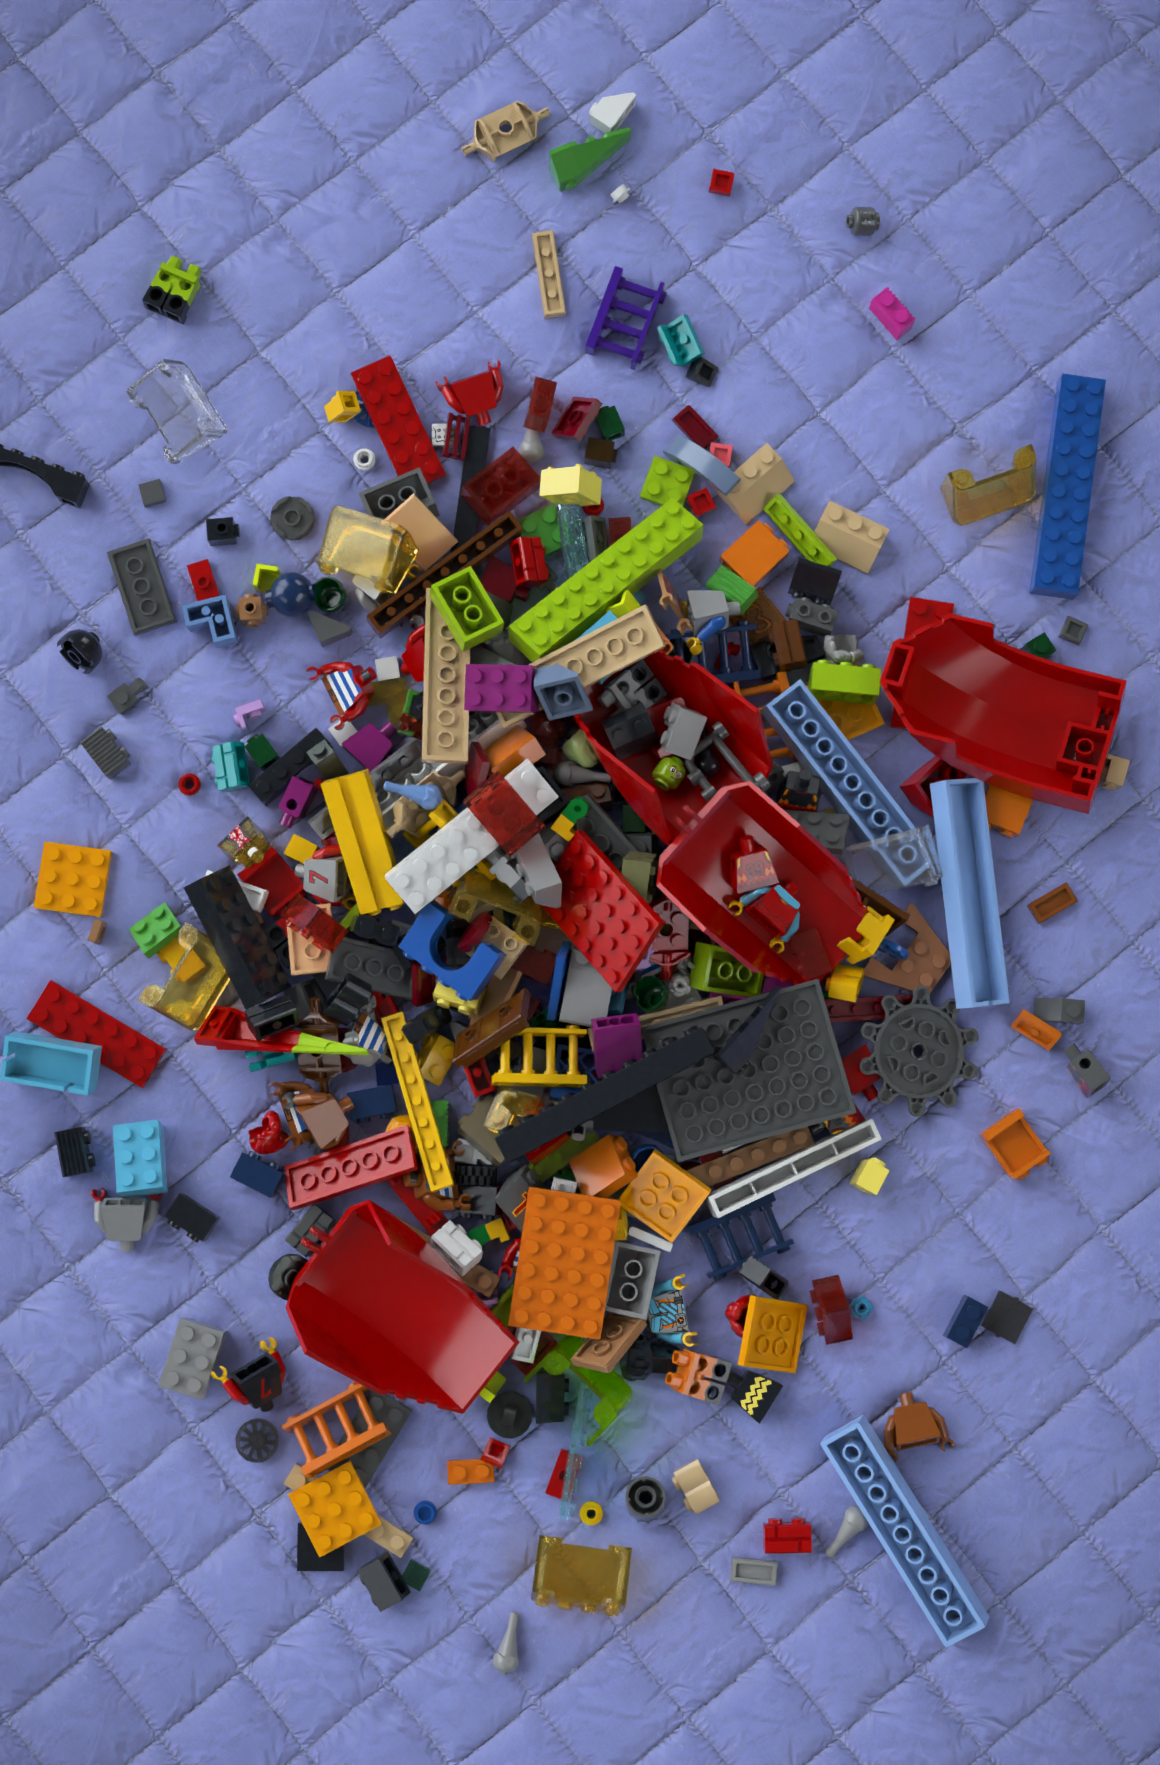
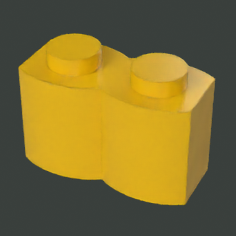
(845, 982)

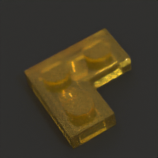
(390, 692)
(510, 1103)

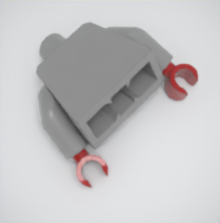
(125, 1217)

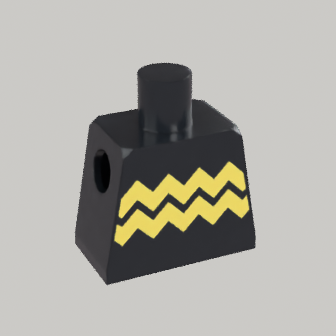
(753, 1392)

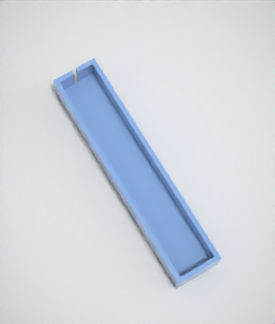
(969, 893)

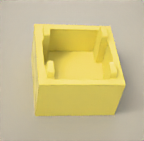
(570, 486)

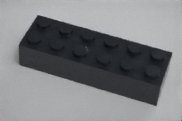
(237, 937)

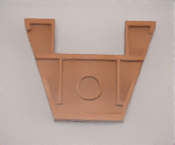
(926, 959)

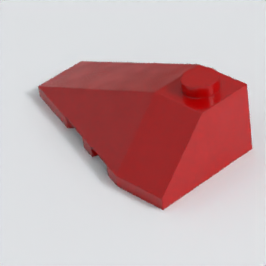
(918, 784)

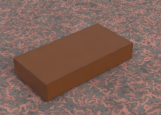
(1052, 903)

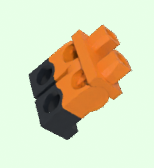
(690, 1375)

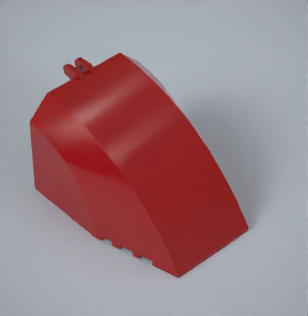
(700, 693)
(697, 880)
(394, 1313)

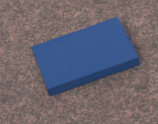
(559, 980)

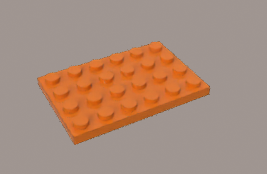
(564, 1262)

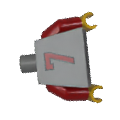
(326, 877)

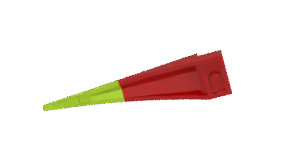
(229, 1031)

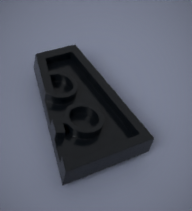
(763, 655)

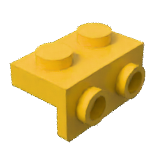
(435, 1057)

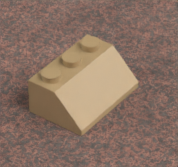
(761, 480)
(850, 536)

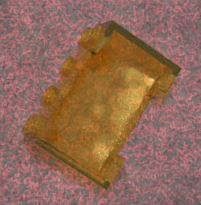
(477, 886)
(581, 1576)

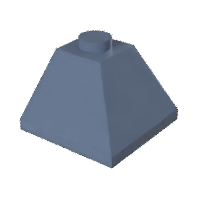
(560, 692)

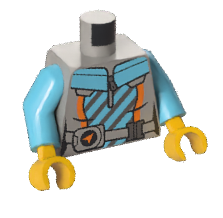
(668, 1313)

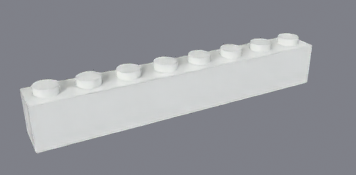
(791, 1168)

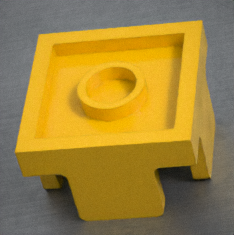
(873, 929)

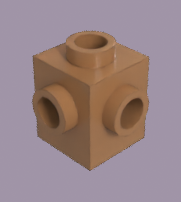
(256, 616)

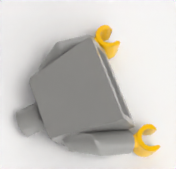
(369, 596)

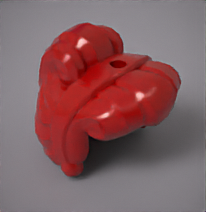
(269, 1137)
(736, 1314)

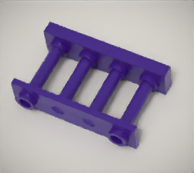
(610, 302)

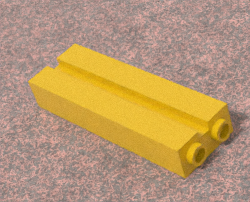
(362, 840)

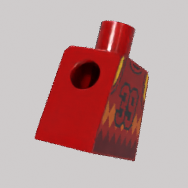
(751, 867)

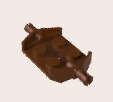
(319, 1066)

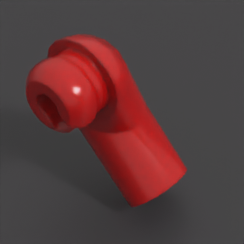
(732, 649)

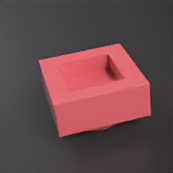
(722, 452)

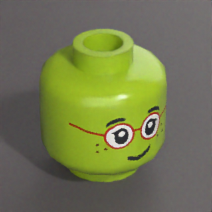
(669, 773)

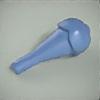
(425, 795)

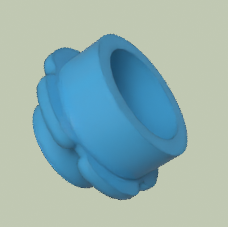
(861, 1301)

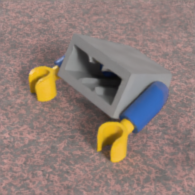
(708, 614)

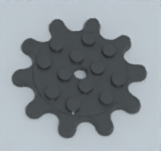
(941, 1057)

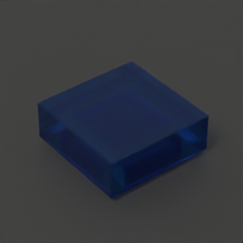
(386, 1074)

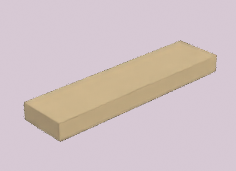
(548, 274)

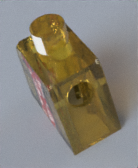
(245, 844)

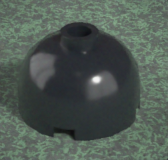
(81, 649)

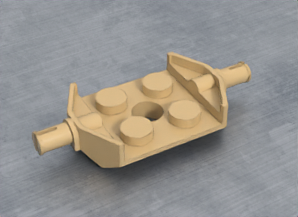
(493, 142)
(411, 816)

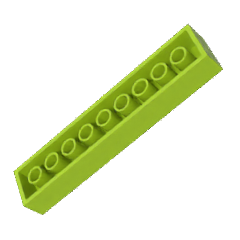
(601, 583)

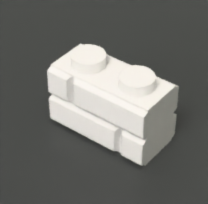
(456, 1247)

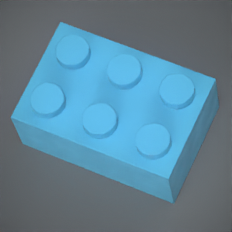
(140, 1158)

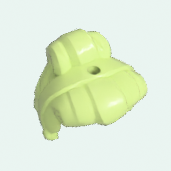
(580, 750)

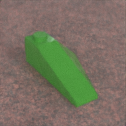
(575, 162)

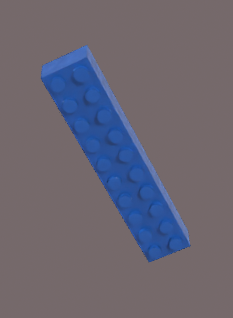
(1067, 486)

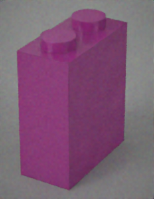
(615, 1042)

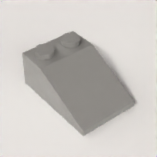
(585, 992)

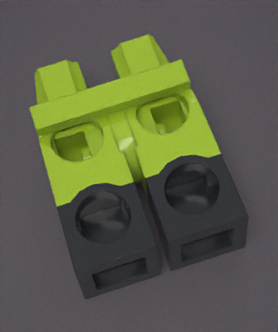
(173, 290)

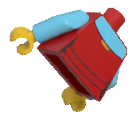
(774, 910)

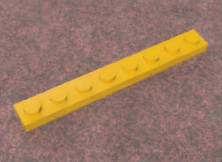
(418, 1104)

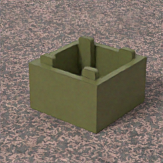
(640, 871)

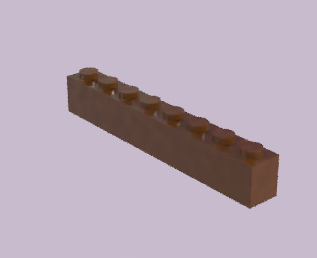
(472, 554)

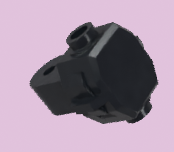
(647, 1358)

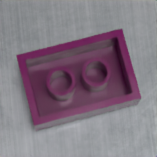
(500, 688)

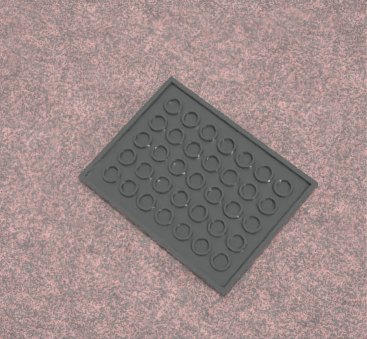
(789, 1085)

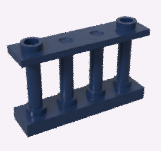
(725, 672)
(743, 1213)

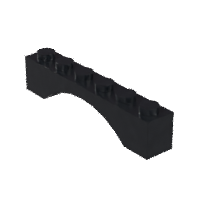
(67, 486)

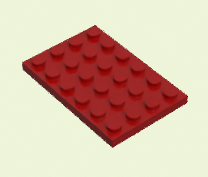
(603, 912)

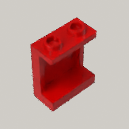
(277, 878)

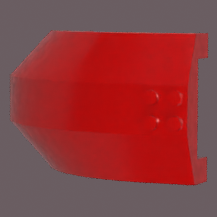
(1004, 711)

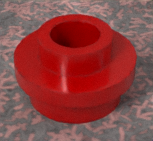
(185, 779)

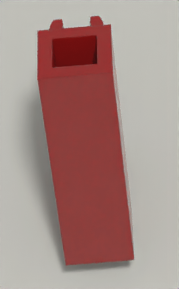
(428, 1217)

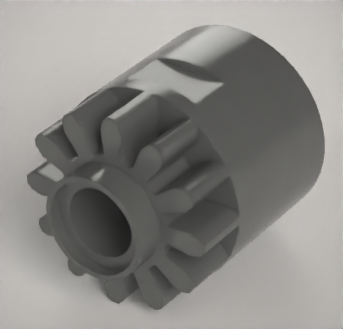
(641, 1488)

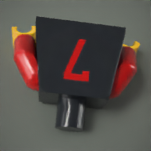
(258, 1380)

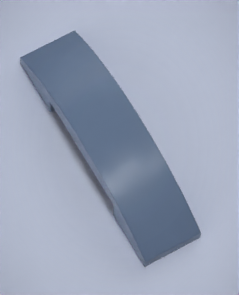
(703, 463)

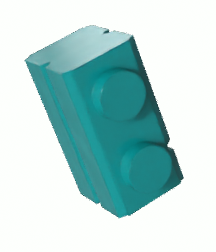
(230, 766)

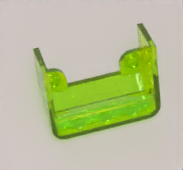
(609, 1387)

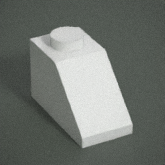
(611, 111)

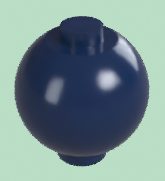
(291, 594)

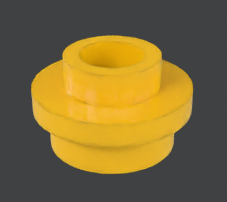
(594, 1506)

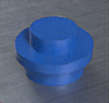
(425, 1512)

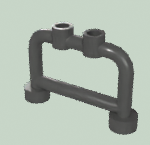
(716, 737)

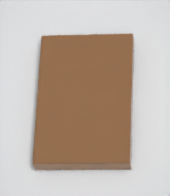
(616, 1338)

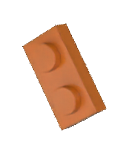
(1036, 1029)
(469, 1471)

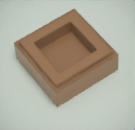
(97, 932)

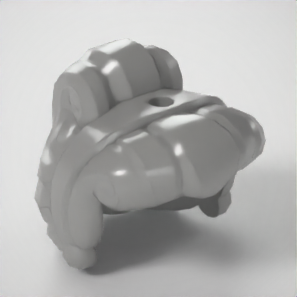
(842, 649)

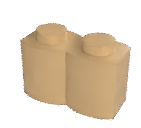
(696, 1486)

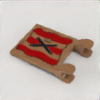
(670, 597)

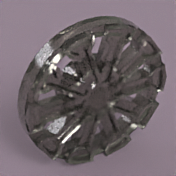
(257, 1440)

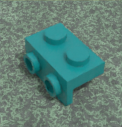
(680, 341)

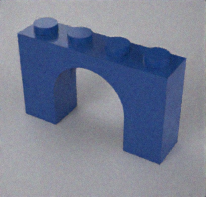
(421, 945)

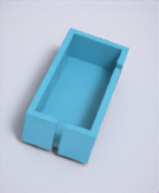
(51, 1063)

